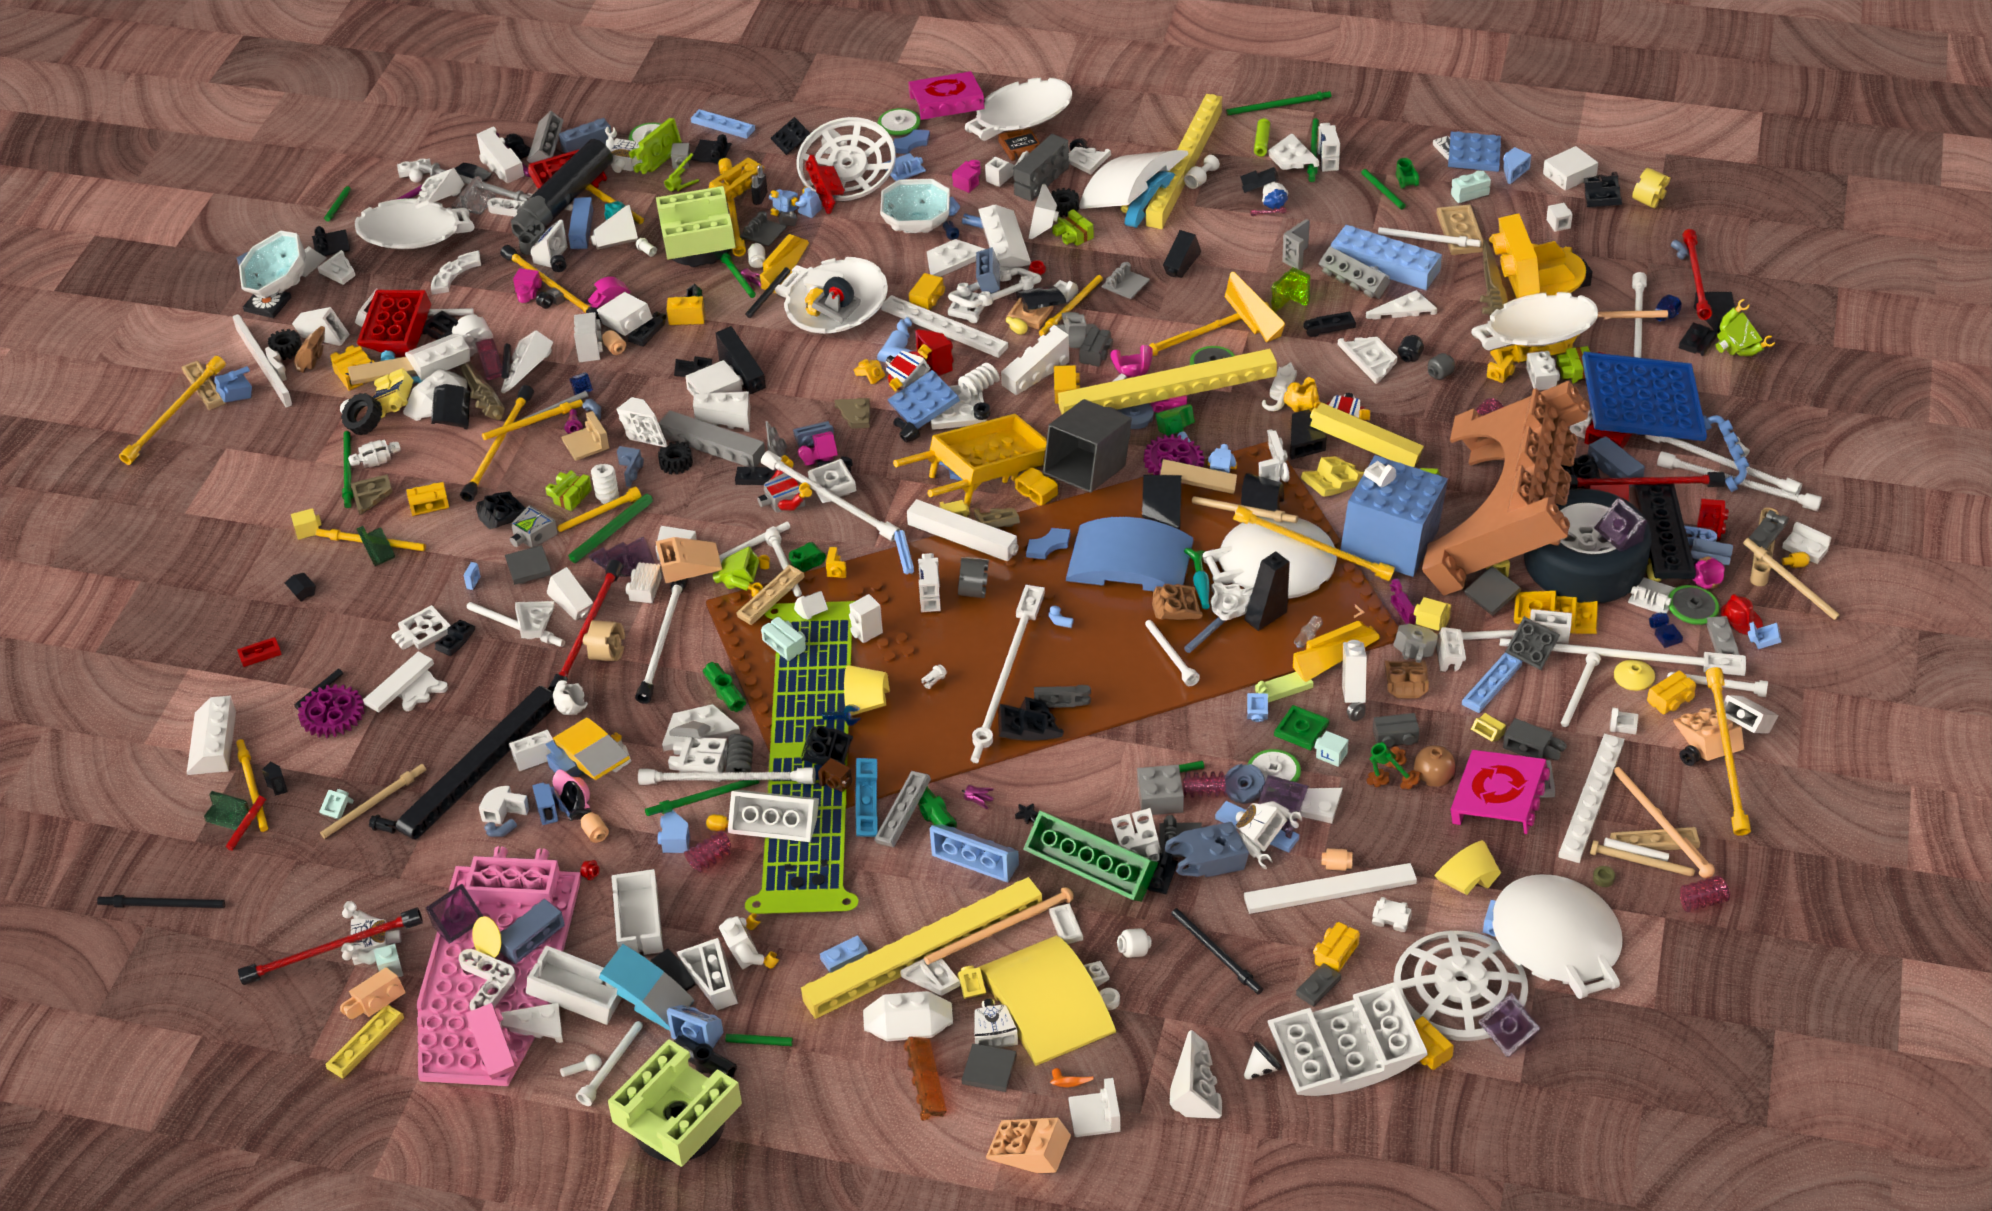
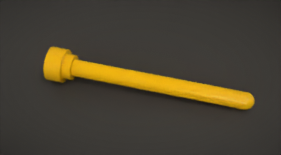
(631, 496)

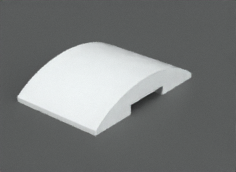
(1126, 177)
(1348, 1042)

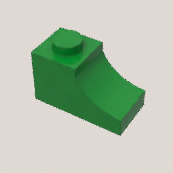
(1175, 419)

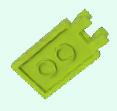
(656, 147)

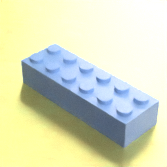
(1393, 257)

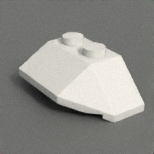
(421, 397)
(906, 1015)

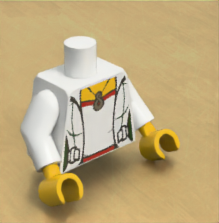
(741, 944)

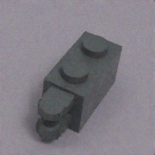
(1532, 741)

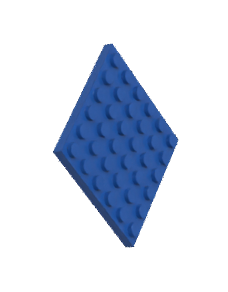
(1643, 396)

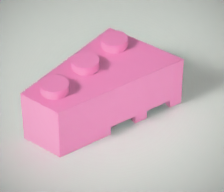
(492, 1040)

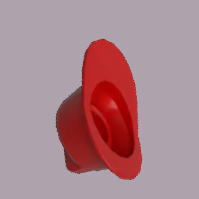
(1741, 613)

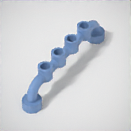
(1735, 450)

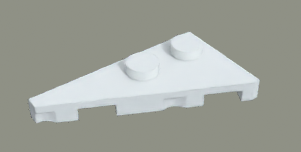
(1403, 306)
(535, 1021)

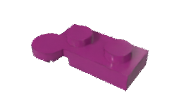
(1401, 603)

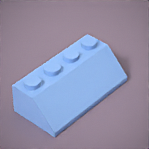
(973, 852)

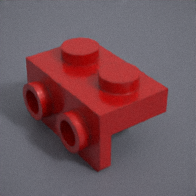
(1712, 516)

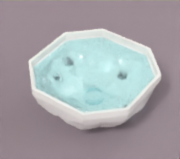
(915, 205)
(273, 265)

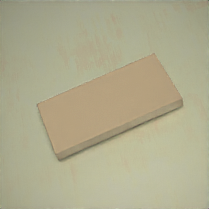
(1458, 222)

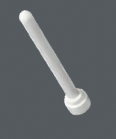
(774, 539)
(1189, 675)
(1758, 687)
(587, 1094)

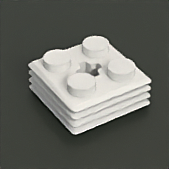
(834, 478)

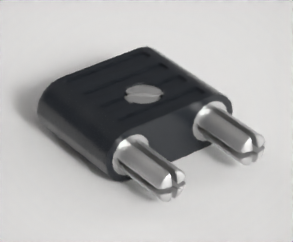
(759, 186)

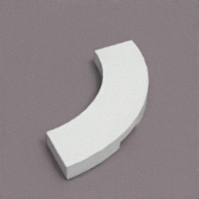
(449, 271)

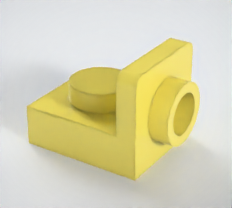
(971, 982)

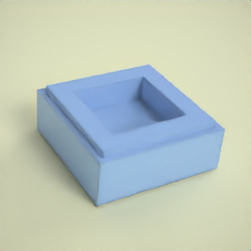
(472, 576)

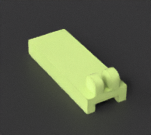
(1283, 686)

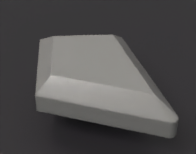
(692, 729)

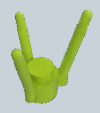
(674, 181)

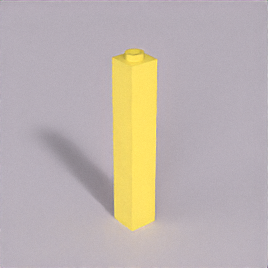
(1366, 435)

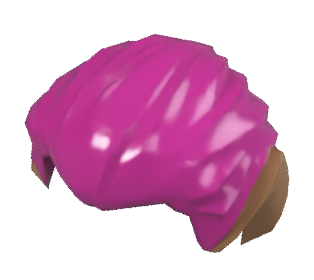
(1709, 573)

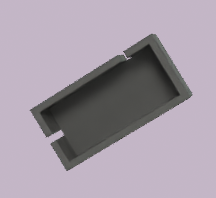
(1041, 167)

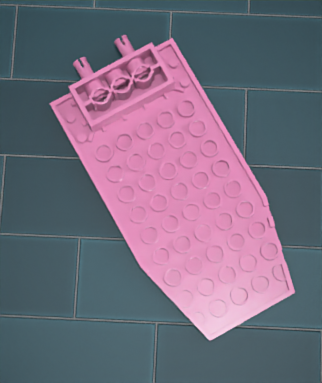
(503, 892)

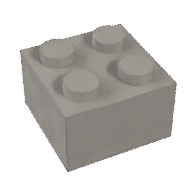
(1160, 789)

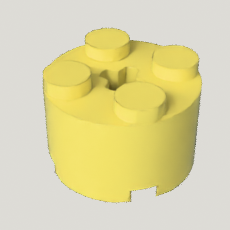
(1651, 187)

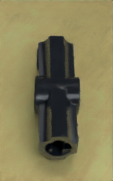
(704, 1058)

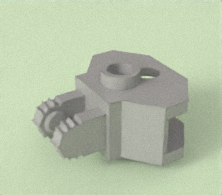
(1415, 641)

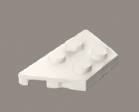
(1291, 154)
(951, 257)
(1370, 356)
(719, 723)

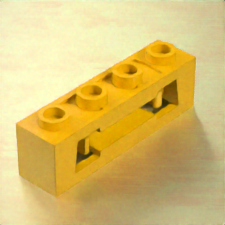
(736, 179)

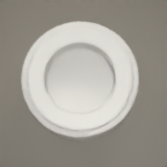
(1110, 997)

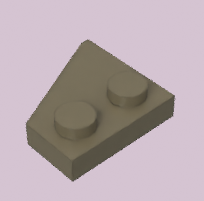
(855, 411)
(998, 517)

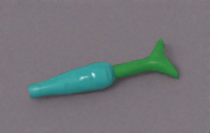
(1200, 578)

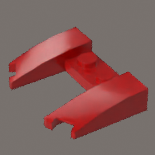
(544, 169)

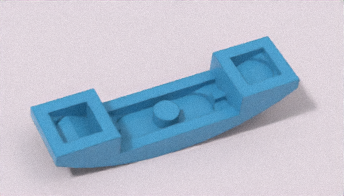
(1135, 211)
(866, 797)

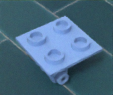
(906, 167)

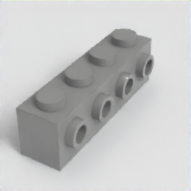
(545, 137)
(1354, 272)

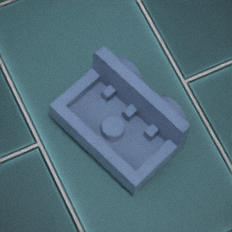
(804, 434)
(1703, 548)

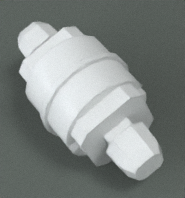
(374, 453)

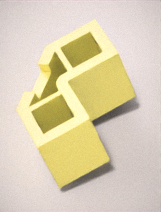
(1432, 613)

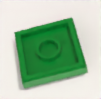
(1301, 727)

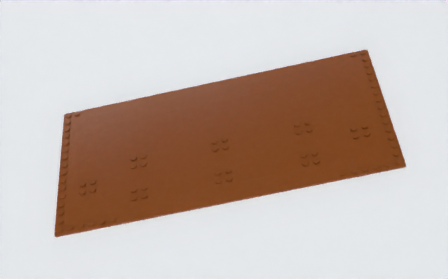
(1103, 649)

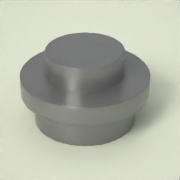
(1356, 711)

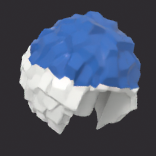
(1274, 195)

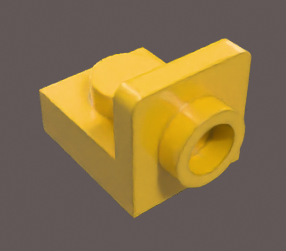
(834, 565)

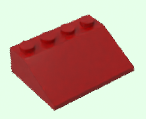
(395, 321)

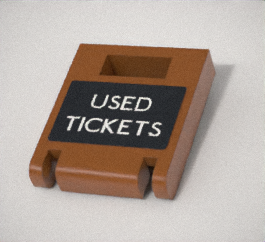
(1018, 142)

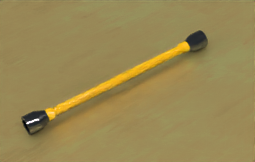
(511, 254)
(470, 490)

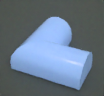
(893, 345)

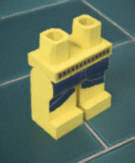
(393, 390)

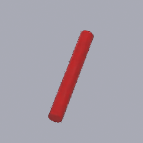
(245, 823)

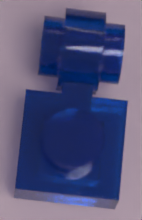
(1666, 634)

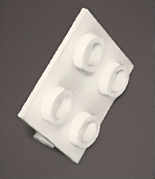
(1651, 595)

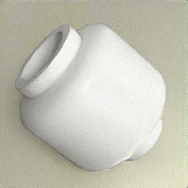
(1134, 943)

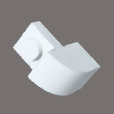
(499, 802)

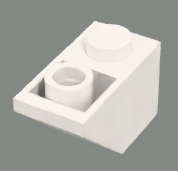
(998, 171)

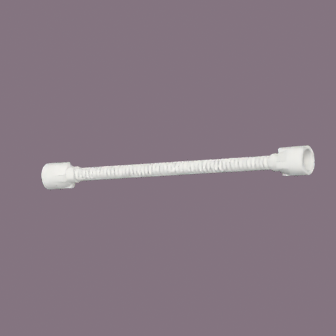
(1639, 282)
(774, 462)
(1788, 485)
(1808, 501)
(652, 776)

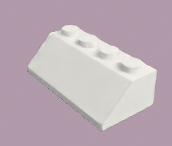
(1004, 236)
(212, 736)
(772, 815)

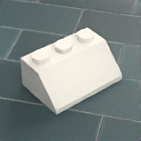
(439, 354)

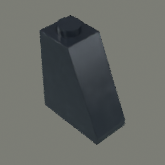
(1182, 254)
(1720, 304)
(1304, 438)

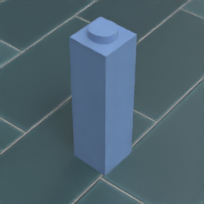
(580, 223)

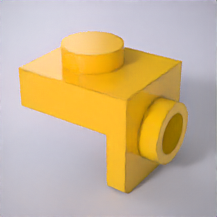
(870, 368)
(1502, 371)

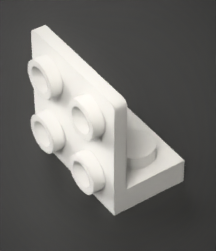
(1095, 1112)

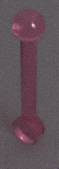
(1254, 212)

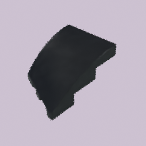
(1257, 180)
(1602, 190)
(1041, 297)
(1262, 492)
(1162, 499)
(1028, 722)

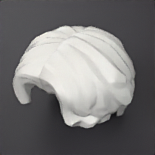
(569, 698)

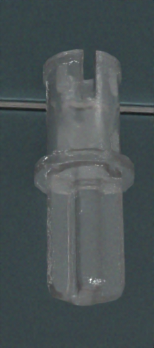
(1308, 631)

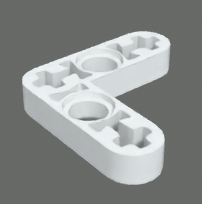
(493, 977)

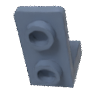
(632, 458)

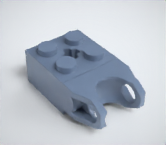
(1209, 850)

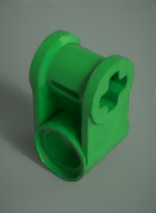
(1406, 173)
(807, 557)

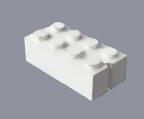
(637, 911)
(572, 985)

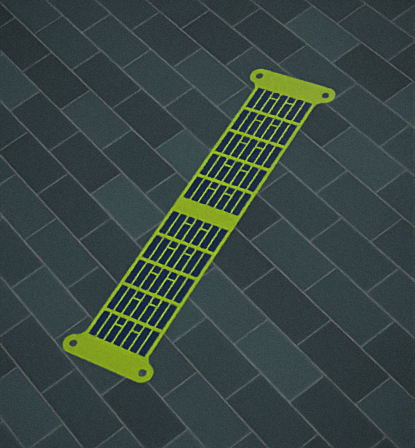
(801, 694)

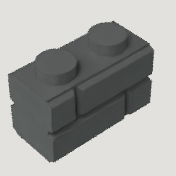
(1095, 347)
(1396, 729)

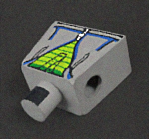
(532, 528)

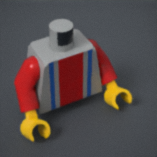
(783, 491)

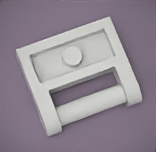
(960, 311)

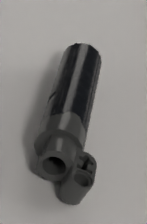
(559, 193)

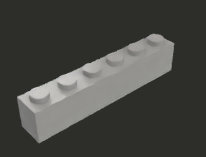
(712, 439)

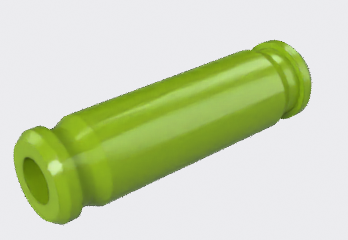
(1262, 137)

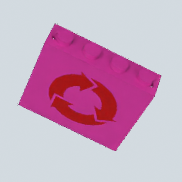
(947, 95)
(1501, 787)

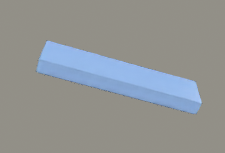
(723, 123)
(1491, 683)
(1228, 813)

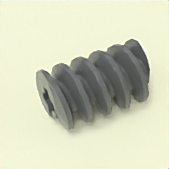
(739, 753)

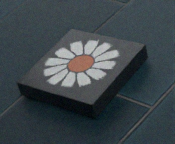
(268, 306)

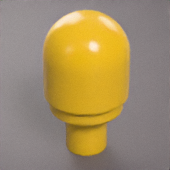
(1796, 560)
(717, 822)

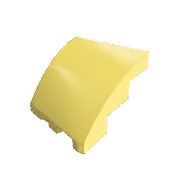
(1332, 476)
(865, 688)
(1470, 867)

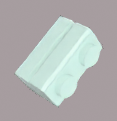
(1470, 186)
(783, 638)

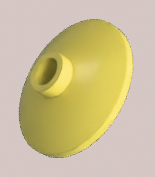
(1634, 675)

